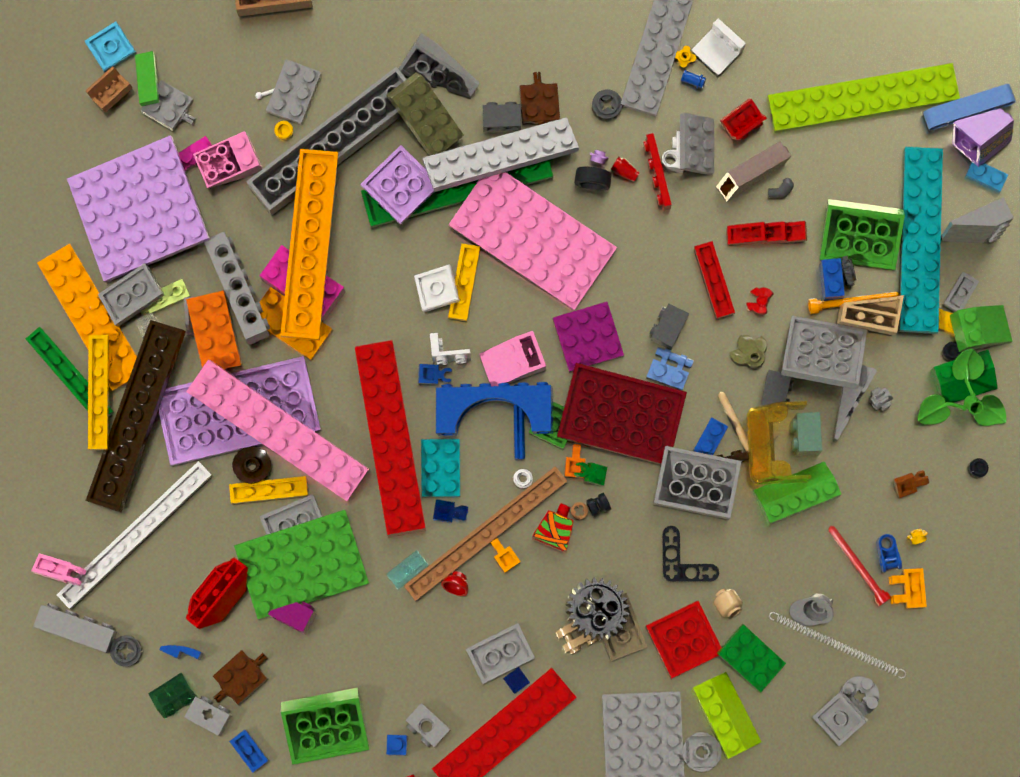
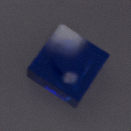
(516, 680)

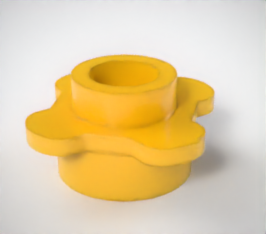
(685, 61)
(917, 536)

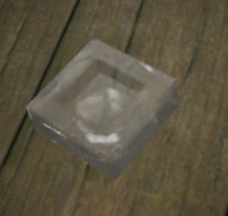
(143, 322)

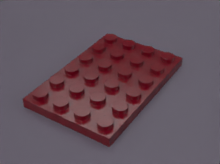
(621, 413)

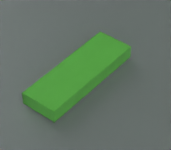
(147, 78)

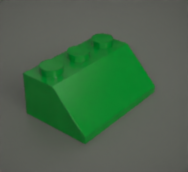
(956, 390)

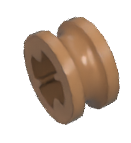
(585, 510)

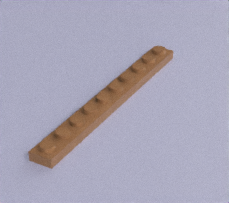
(485, 533)

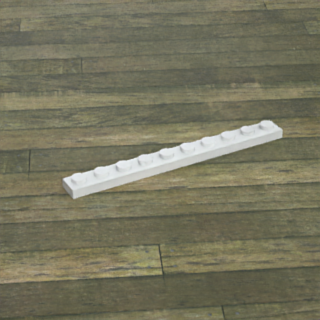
(135, 534)

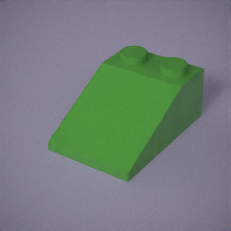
(980, 327)

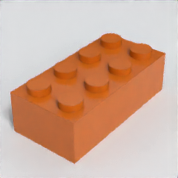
(214, 330)

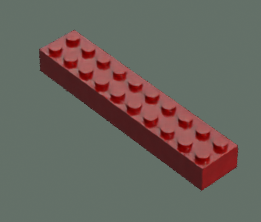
(390, 438)

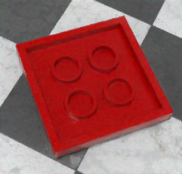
(684, 639)

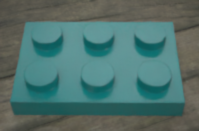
(440, 468)

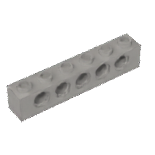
(252, 331)

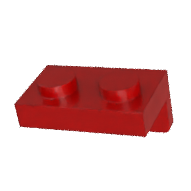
(743, 120)

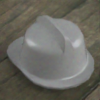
(812, 610)

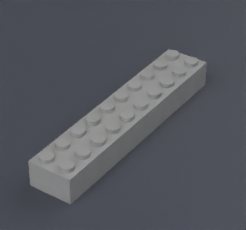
(341, 133)

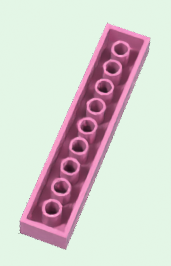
(277, 430)

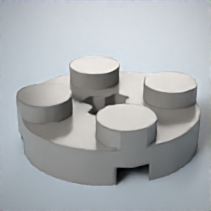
(865, 686)
(708, 743)

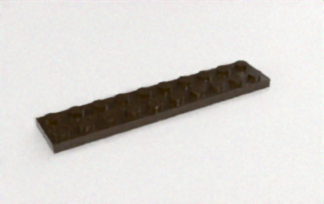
(135, 416)

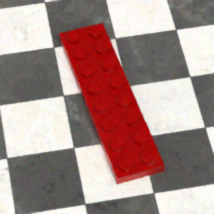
(508, 728)

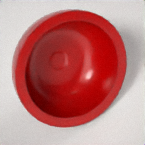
(456, 584)

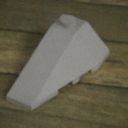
(437, 67)
(850, 399)

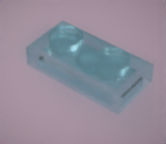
(407, 570)

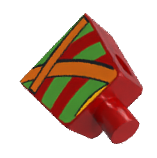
(555, 528)

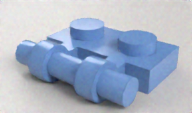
(668, 374)

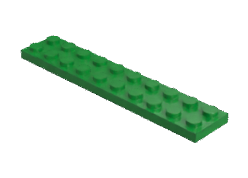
(455, 195)

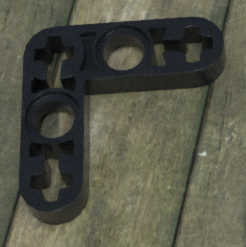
(681, 568)

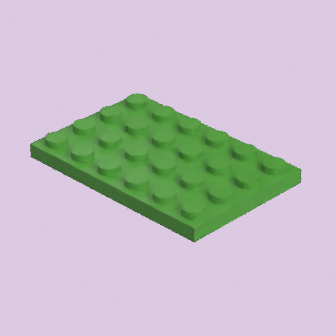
(302, 563)

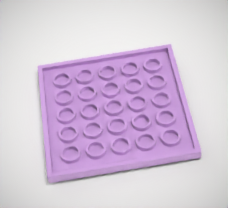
(138, 209)

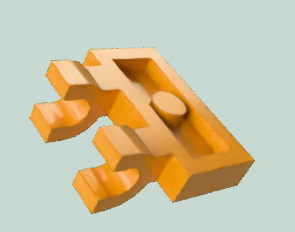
(913, 588)

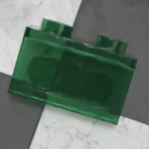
(172, 695)

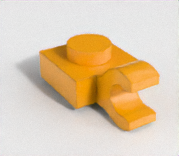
(506, 557)

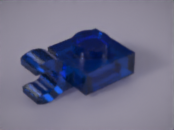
(447, 511)

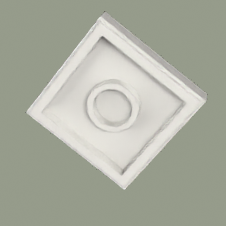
(436, 288)

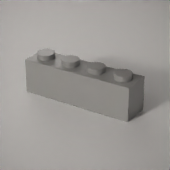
(75, 629)

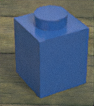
(397, 745)

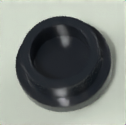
(951, 351)
(978, 468)

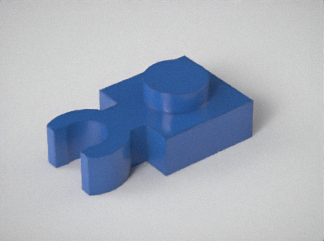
(430, 374)

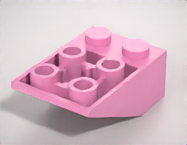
(228, 160)
(513, 359)

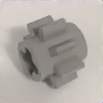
(880, 398)

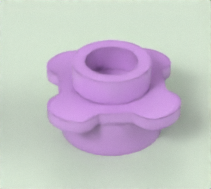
(598, 156)

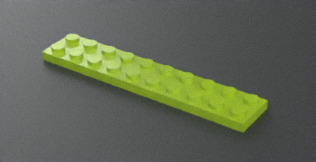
(863, 97)

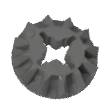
(606, 95)
(849, 270)
(120, 643)

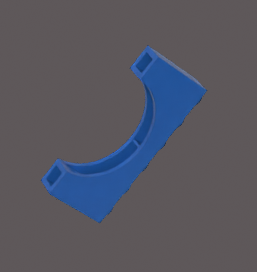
(456, 402)

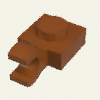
(908, 483)

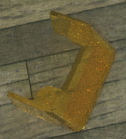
(761, 454)

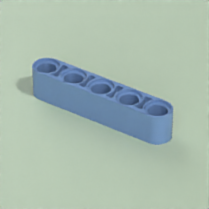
(969, 106)

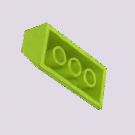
(726, 715)

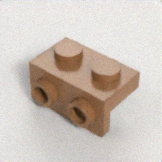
(108, 89)

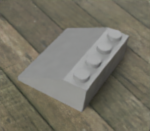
(980, 225)
(697, 482)

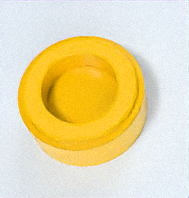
(283, 130)

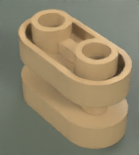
(573, 645)

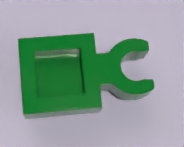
(592, 472)

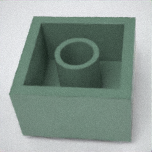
(807, 434)

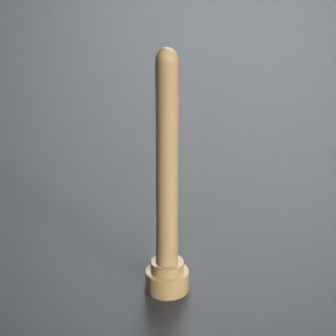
(734, 420)

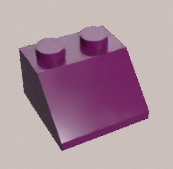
(295, 616)

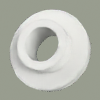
(523, 472)

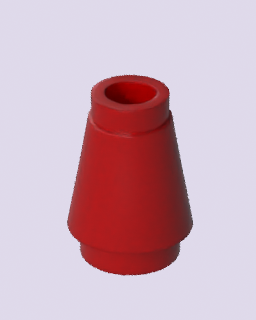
(624, 169)

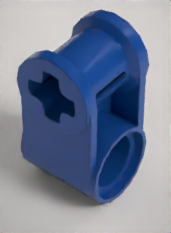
(889, 554)

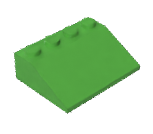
(862, 232)
(324, 726)

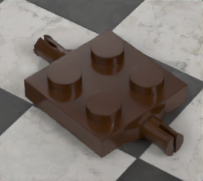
(539, 102)
(240, 677)

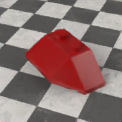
(217, 594)

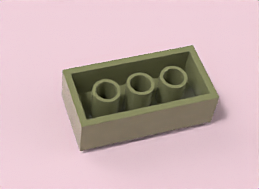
(425, 114)

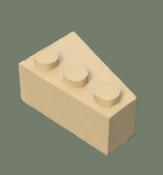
(873, 315)

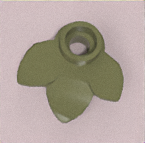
(747, 349)

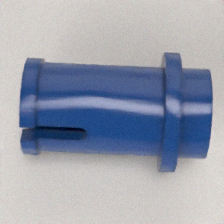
(693, 79)

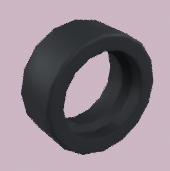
(592, 178)

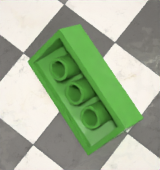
(790, 499)

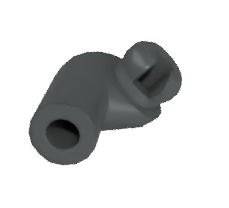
(784, 189)

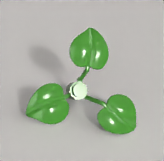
(986, 412)

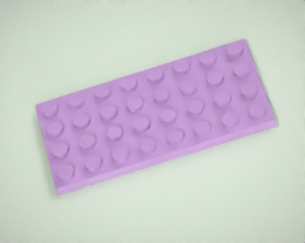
(198, 432)

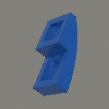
(176, 651)

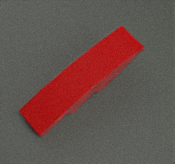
(767, 233)

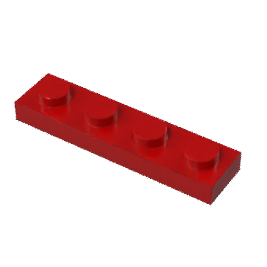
(659, 178)
(714, 280)

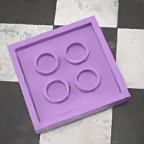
(399, 185)

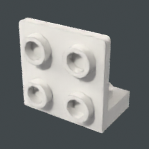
(719, 47)
(443, 357)

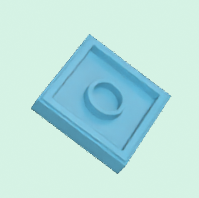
(110, 46)

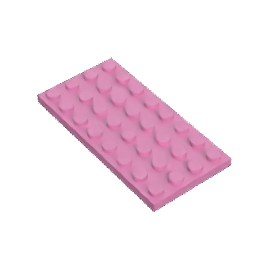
(533, 237)

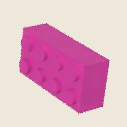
(276, 274)

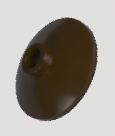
(251, 456)

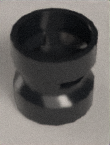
(602, 502)

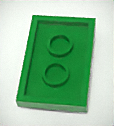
(751, 658)

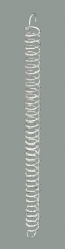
(825, 640)

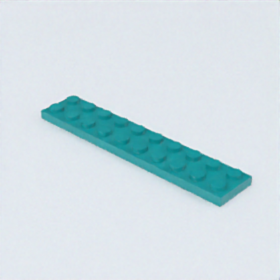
(921, 240)

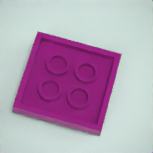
(588, 336)

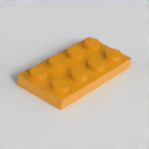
(272, 307)

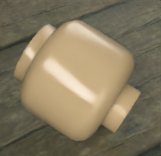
(728, 603)

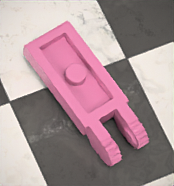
(57, 569)

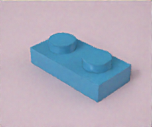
(987, 176)

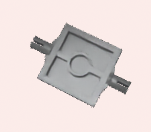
(171, 108)

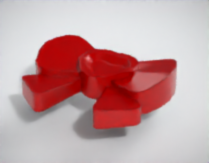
(763, 295)

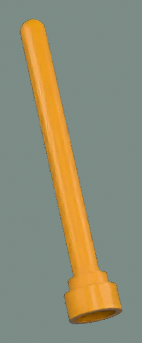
(817, 305)

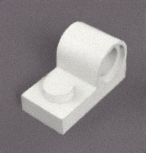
(675, 154)

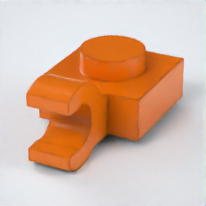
(570, 466)

